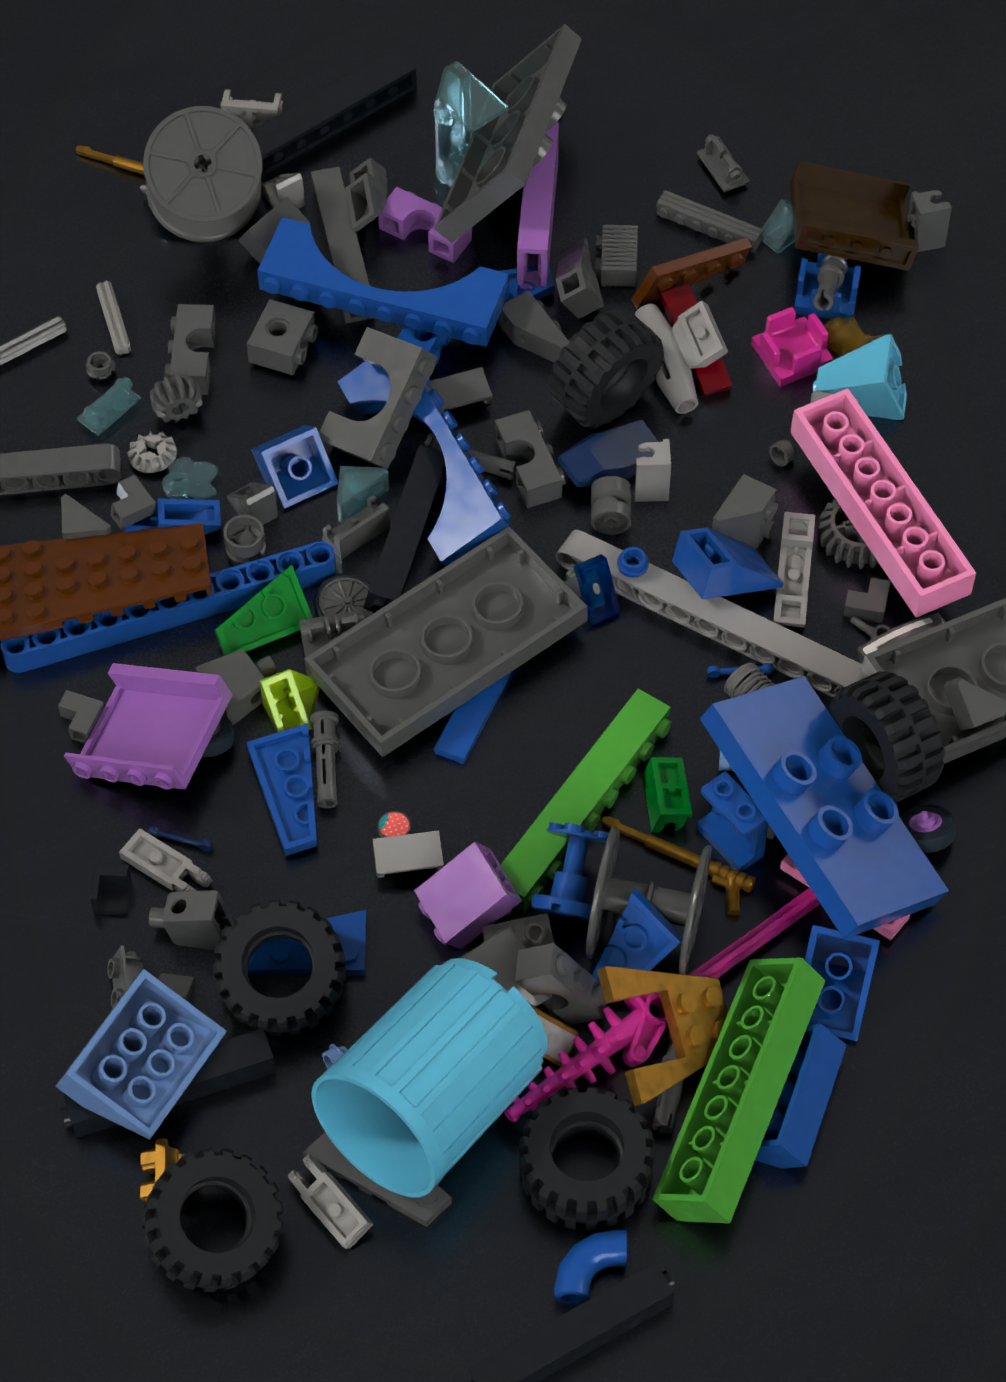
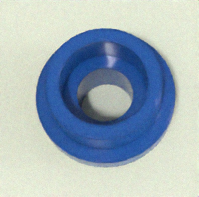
(633, 555)

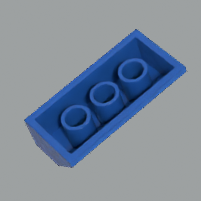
(803, 1100)

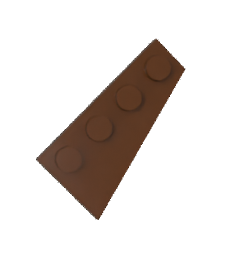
(690, 270)

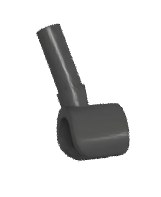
(871, 631)

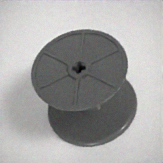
(203, 173)
(676, 906)

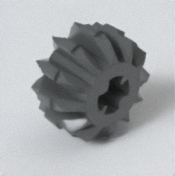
(176, 397)

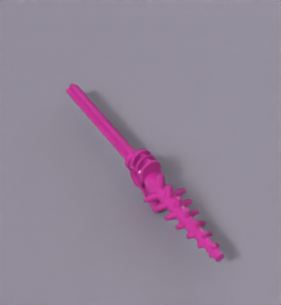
(640, 1029)

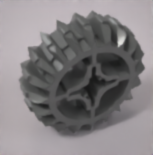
(843, 539)

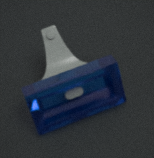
(595, 586)

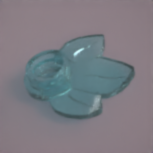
(190, 479)

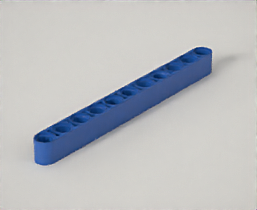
(126, 627)

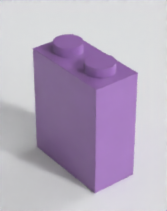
(467, 896)

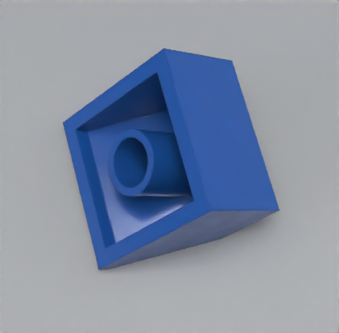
(295, 465)

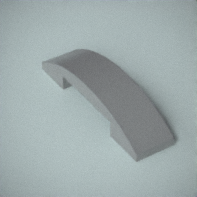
(794, 569)

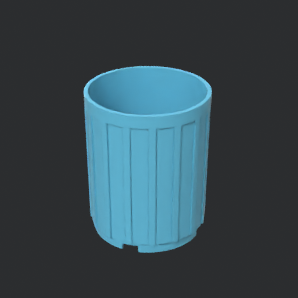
(430, 1076)

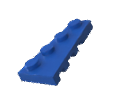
(286, 781)
(291, 958)

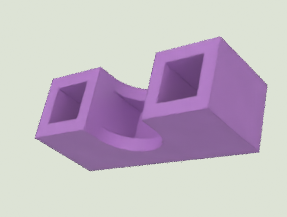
(408, 212)

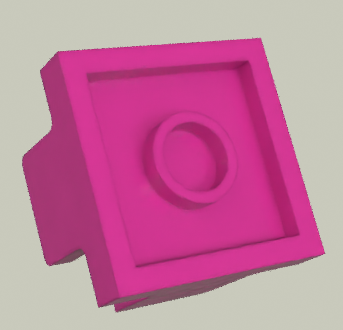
(792, 346)

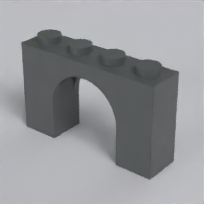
(379, 437)

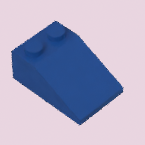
(847, 973)

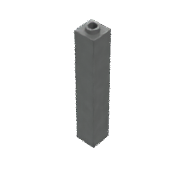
(337, 228)

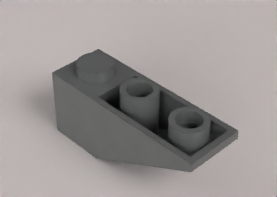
(578, 280)
(531, 327)

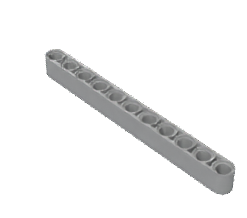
(719, 619)

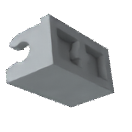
(252, 112)
(653, 472)
(408, 853)

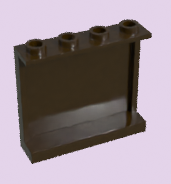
(851, 215)

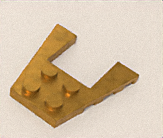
(693, 1015)

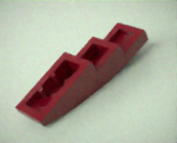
(713, 377)

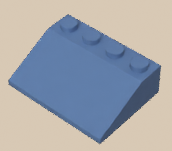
(142, 1057)

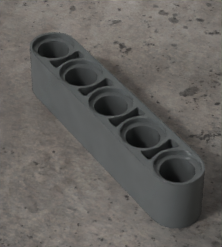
(59, 468)

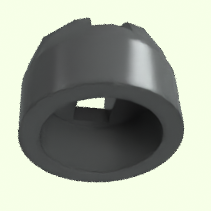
(777, 455)

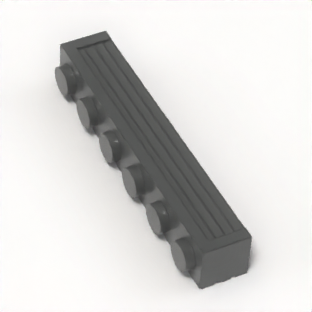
(707, 220)

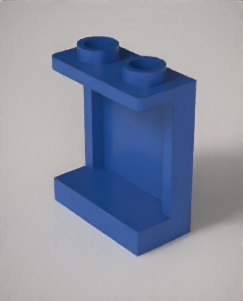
(735, 823)

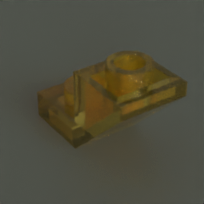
(846, 335)

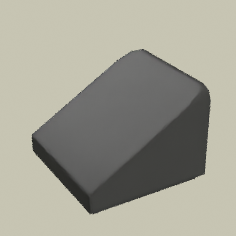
(179, 984)

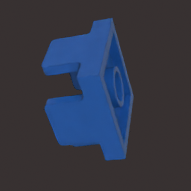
(808, 284)

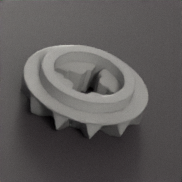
(148, 461)

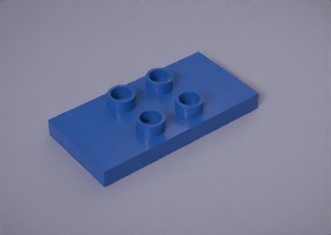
(824, 806)

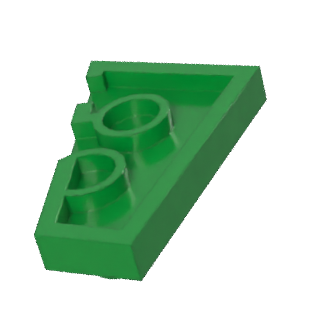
(266, 615)

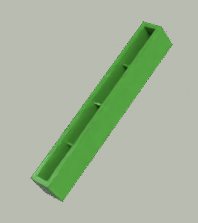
(587, 793)

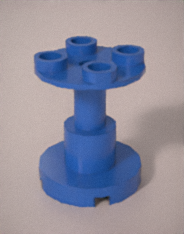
(570, 885)

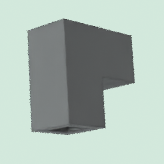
(134, 503)
(868, 605)
(83, 713)

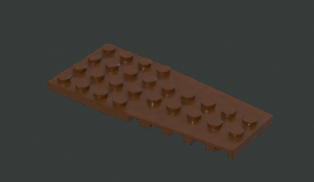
(96, 575)

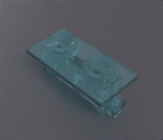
(109, 406)

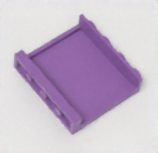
(153, 726)

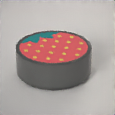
(394, 824)

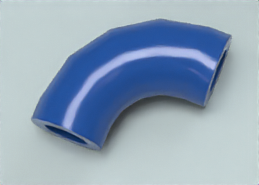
(584, 1261)

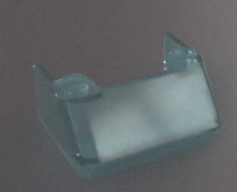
(459, 110)

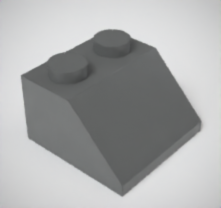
(748, 512)

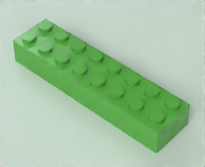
(739, 1091)

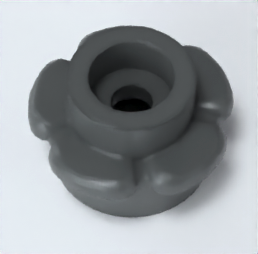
(98, 360)

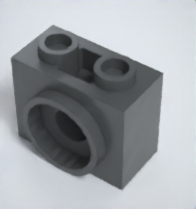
(282, 337)

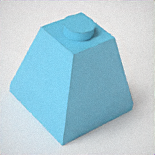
(870, 376)

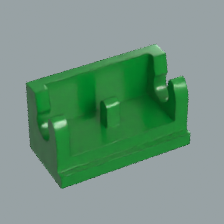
(666, 792)

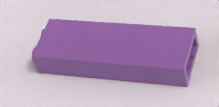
(537, 217)

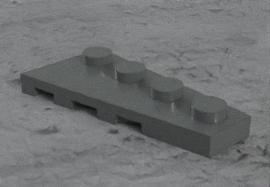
(420, 1209)

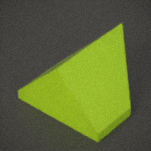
(289, 699)

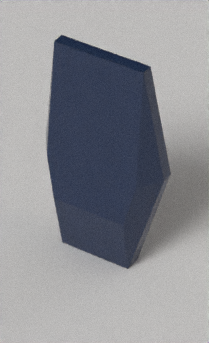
(607, 454)

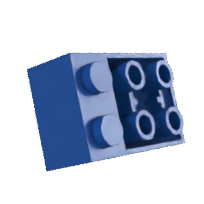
(721, 564)

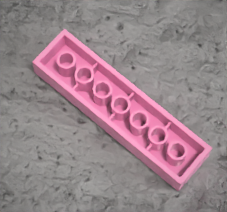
(882, 503)

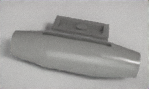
(687, 345)

